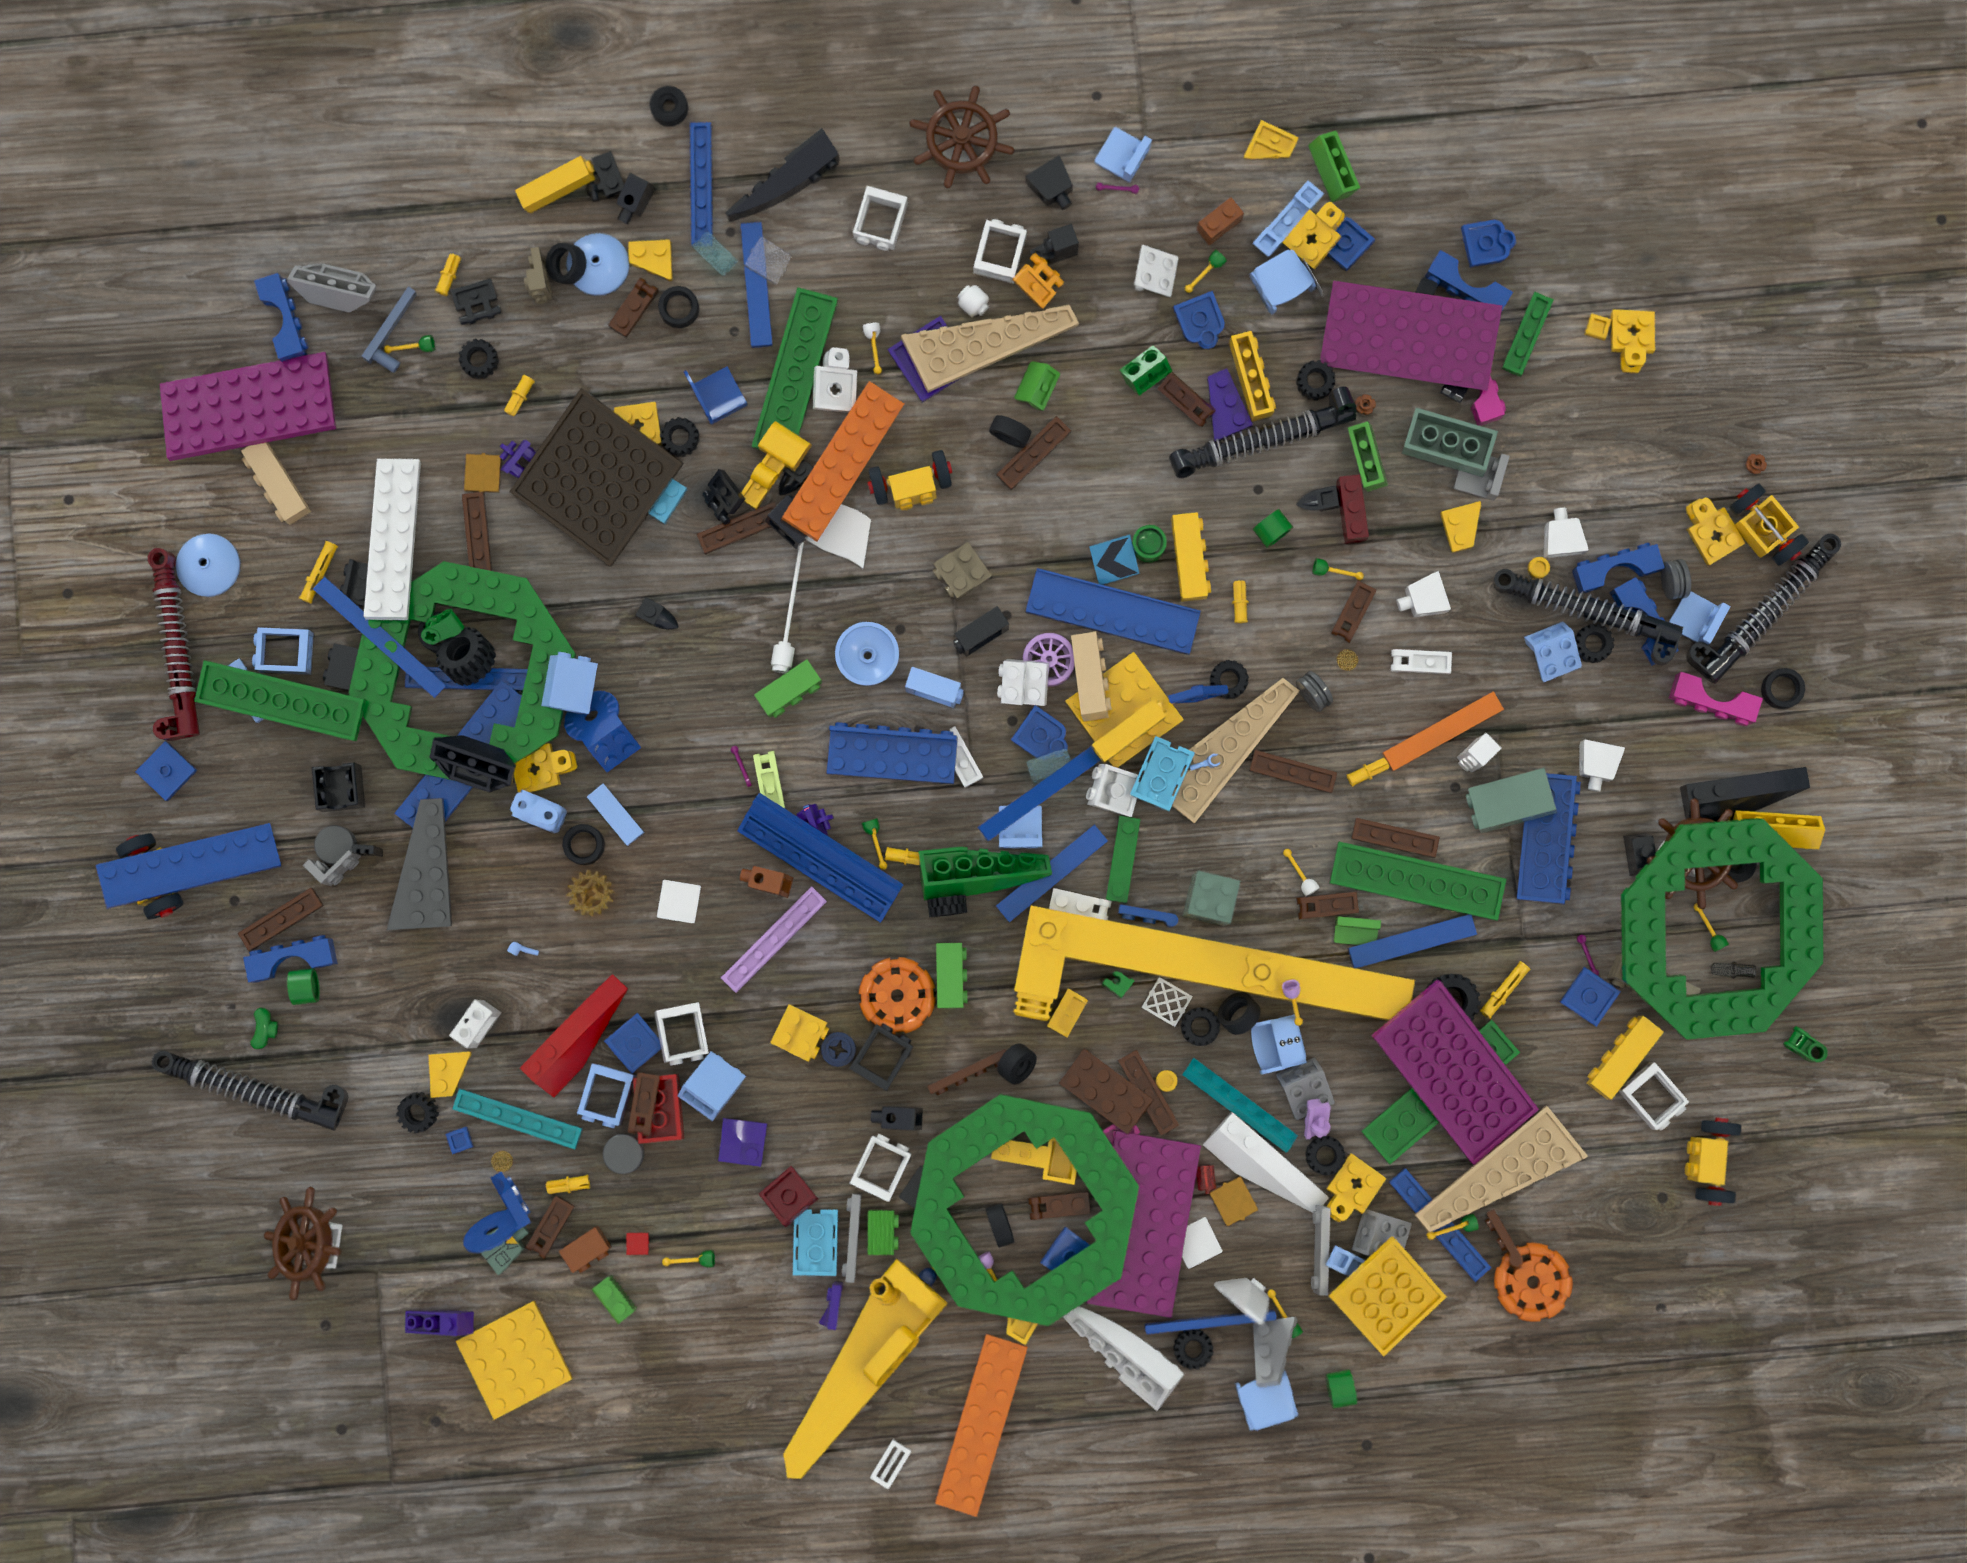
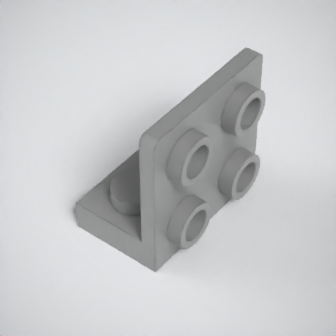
(1486, 486)
(332, 875)
(1304, 1084)
(1377, 1229)

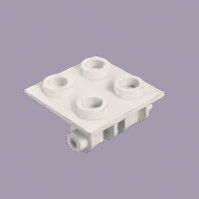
(1155, 271)

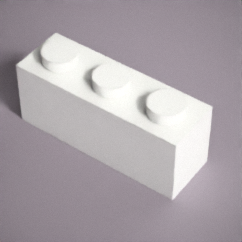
(1478, 753)

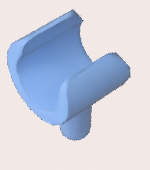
(1207, 762)
(515, 948)

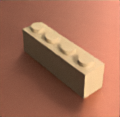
(276, 482)
(1089, 676)

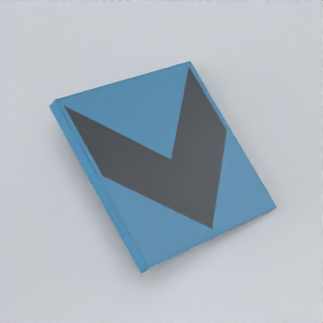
(1114, 559)

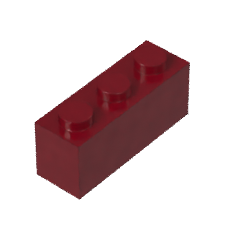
(1352, 509)

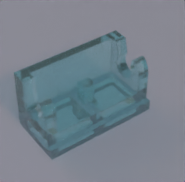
(715, 253)
(1044, 766)

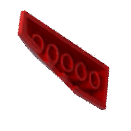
(574, 1040)

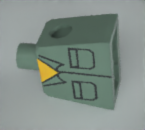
(504, 1255)

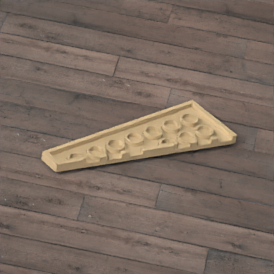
(963, 349)
(1233, 744)
(1521, 1159)

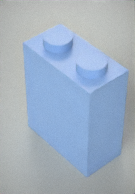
(569, 683)
(711, 1085)

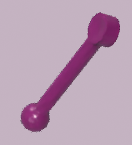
(1134, 189)
(734, 749)
(1582, 939)

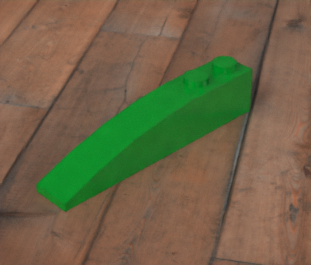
(975, 872)

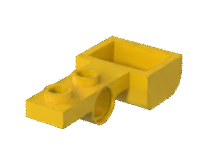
(782, 450)
(1051, 1158)

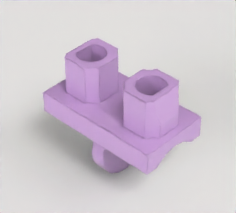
(1317, 1119)

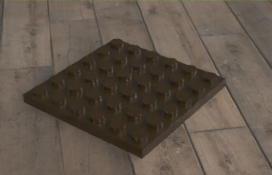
(596, 477)

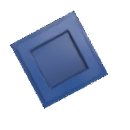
(459, 1140)

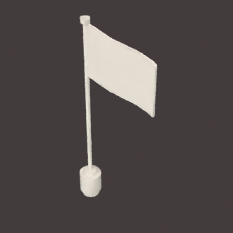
(844, 537)

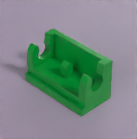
(1121, 984)

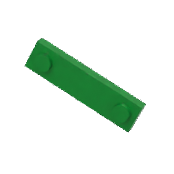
(1527, 334)
(1123, 859)

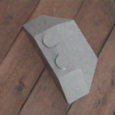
(332, 286)

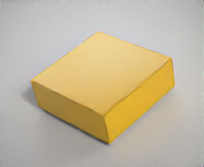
(1597, 327)

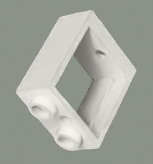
(885, 198)
(996, 271)
(678, 1011)
(481, 1019)
(1639, 1079)
(873, 1188)

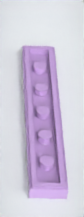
(773, 939)

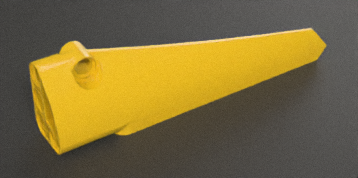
(873, 1351)

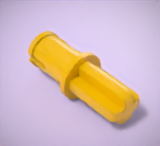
(448, 274)
(519, 395)
(1240, 602)
(1367, 771)
(902, 856)
(568, 1184)

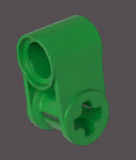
(441, 627)
(1802, 1044)

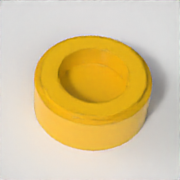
(1538, 567)
(1166, 1080)

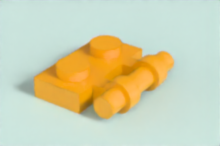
(1033, 285)

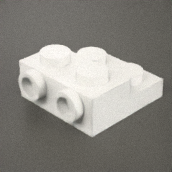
(1023, 682)
(1112, 790)

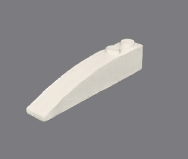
(1260, 1163)
(1247, 1296)
(1138, 1363)

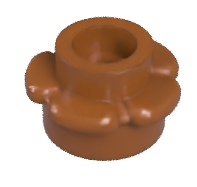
(1365, 409)
(1750, 464)

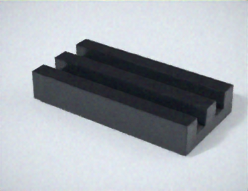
(369, 850)

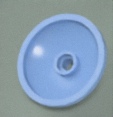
(611, 269)
(218, 573)
(866, 638)

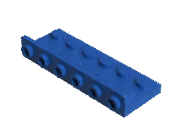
(892, 753)
(1549, 847)

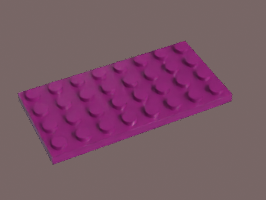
(1410, 335)
(247, 406)
(1455, 1072)
(1159, 1223)

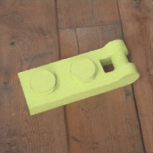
(769, 778)

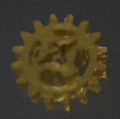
(593, 883)

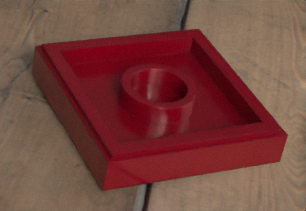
(788, 1196)

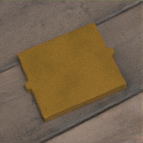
(482, 473)
(1233, 1201)

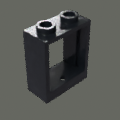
(981, 632)
(871, 1076)

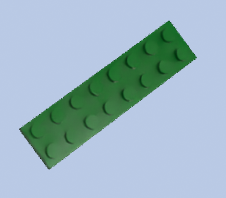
(795, 364)
(280, 700)
(1417, 881)
(1410, 1118)

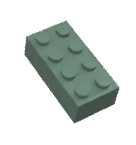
(1449, 442)

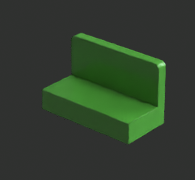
(1037, 385)
(1355, 930)

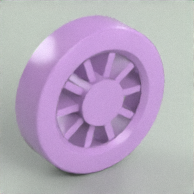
(1051, 656)

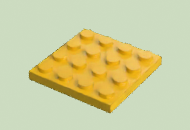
(1129, 691)
(1387, 1296)
(514, 1360)

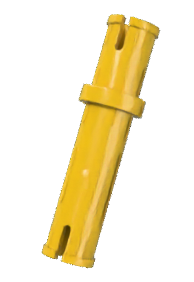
(329, 549)
(1499, 997)

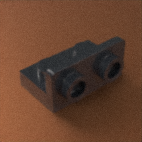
(355, 582)

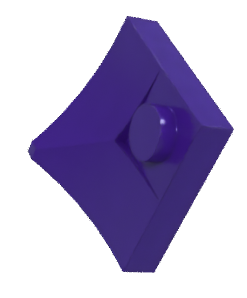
(742, 1142)
(830, 1316)

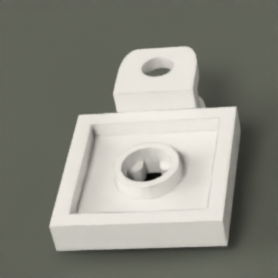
(834, 372)

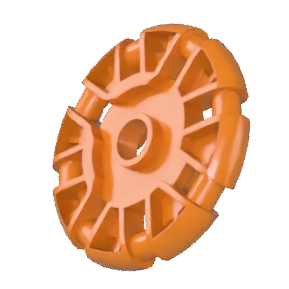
(903, 983)
(1542, 1292)

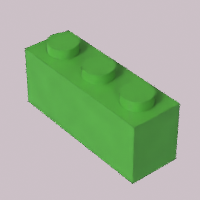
(1334, 166)
(1367, 456)
(789, 689)
(951, 975)

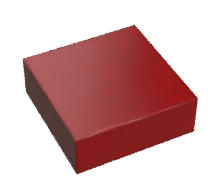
(637, 1243)

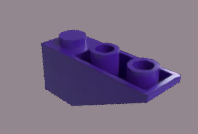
(439, 1322)

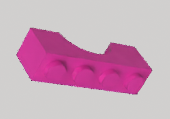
(1488, 406)
(1690, 691)

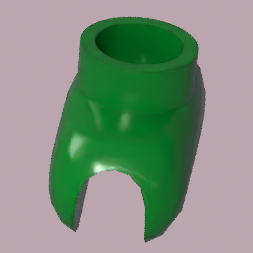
(264, 1028)

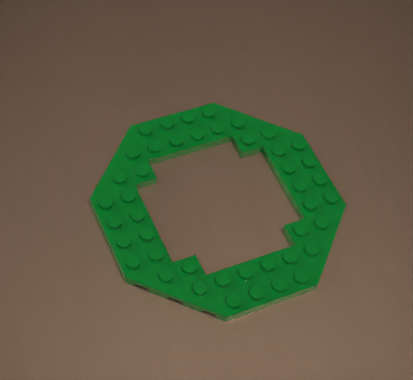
(475, 591)
(1645, 929)
(954, 1256)

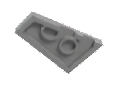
(1271, 1347)

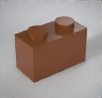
(1220, 221)
(585, 1249)

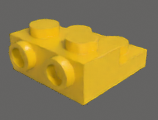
(800, 1033)

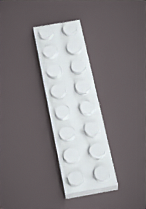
(392, 539)

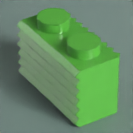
(881, 1232)
(614, 1299)

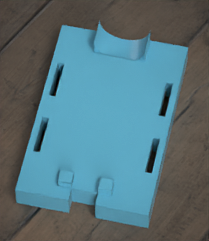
(1162, 774)
(815, 1243)

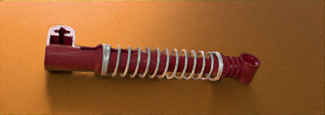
(176, 655)

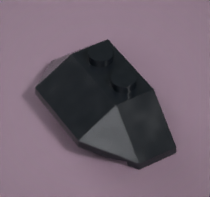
(473, 762)

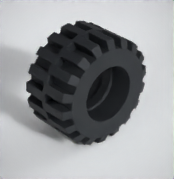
(466, 657)
(1466, 989)

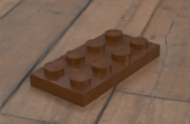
(1106, 1091)

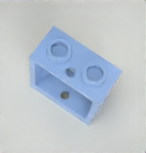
(304, 653)
(934, 687)
(611, 1073)

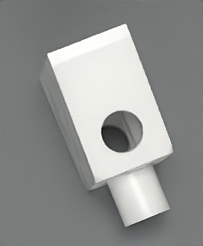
(1563, 536)
(1425, 597)
(1598, 762)

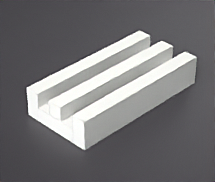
(900, 1447)

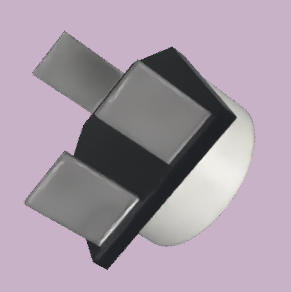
(1454, 392)

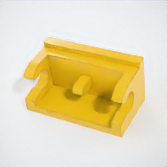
(1067, 1013)

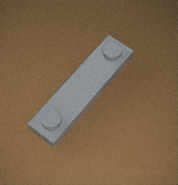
(1321, 1219)
(849, 1269)

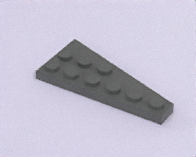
(424, 882)

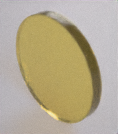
(1347, 660)
(502, 1161)

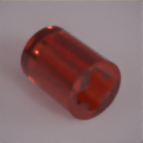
(1206, 1178)

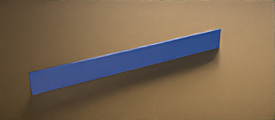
(379, 637)
(1038, 794)

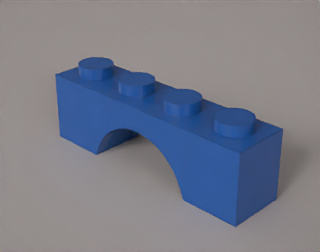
(1445, 273)
(273, 292)
(1642, 561)
(1633, 595)
(264, 965)

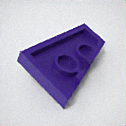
(1230, 411)

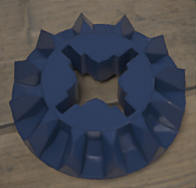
(833, 1040)

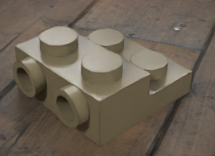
(537, 279)
(961, 571)

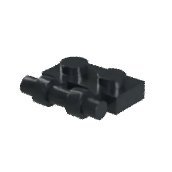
(609, 177)
(475, 295)
(725, 492)

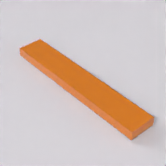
(1443, 731)

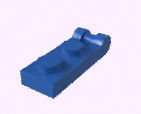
(1148, 916)

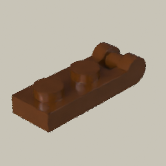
(633, 308)
(1186, 399)
(1354, 610)
(1328, 905)
(644, 1103)
(1060, 1205)
(550, 1226)
(1504, 1240)

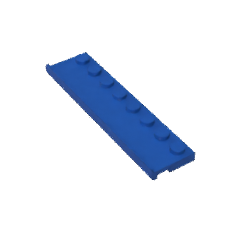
(1113, 611)
(498, 708)
(820, 857)
(188, 865)

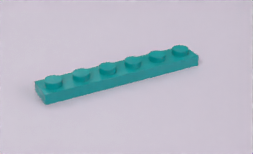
(1240, 1105)
(517, 1118)

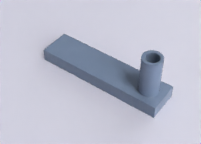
(374, 351)

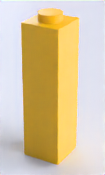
(555, 184)
(1129, 730)

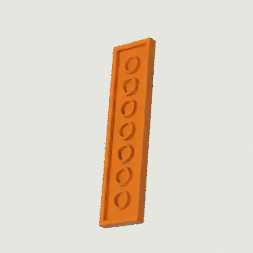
(842, 461)
(981, 1425)

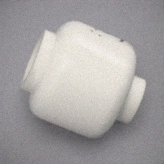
(973, 300)

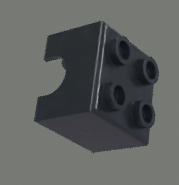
(338, 787)

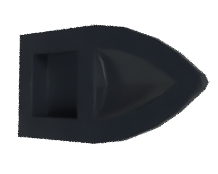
(793, 480)
(1321, 499)
(656, 615)

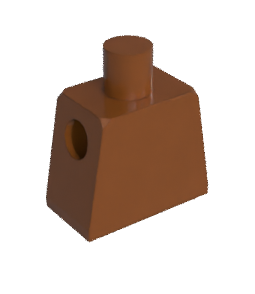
(773, 883)

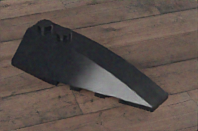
(801, 169)
(1743, 792)

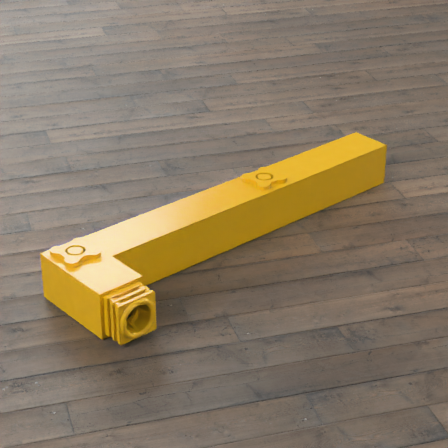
(1063, 935)

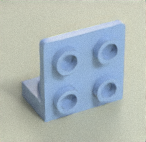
(1123, 154)
(1699, 618)
(1554, 651)
(1024, 832)

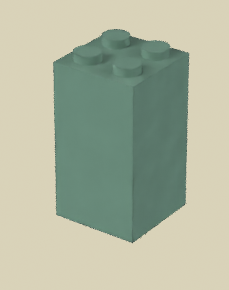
(1511, 800)
(1211, 898)

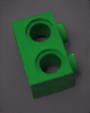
(1146, 370)

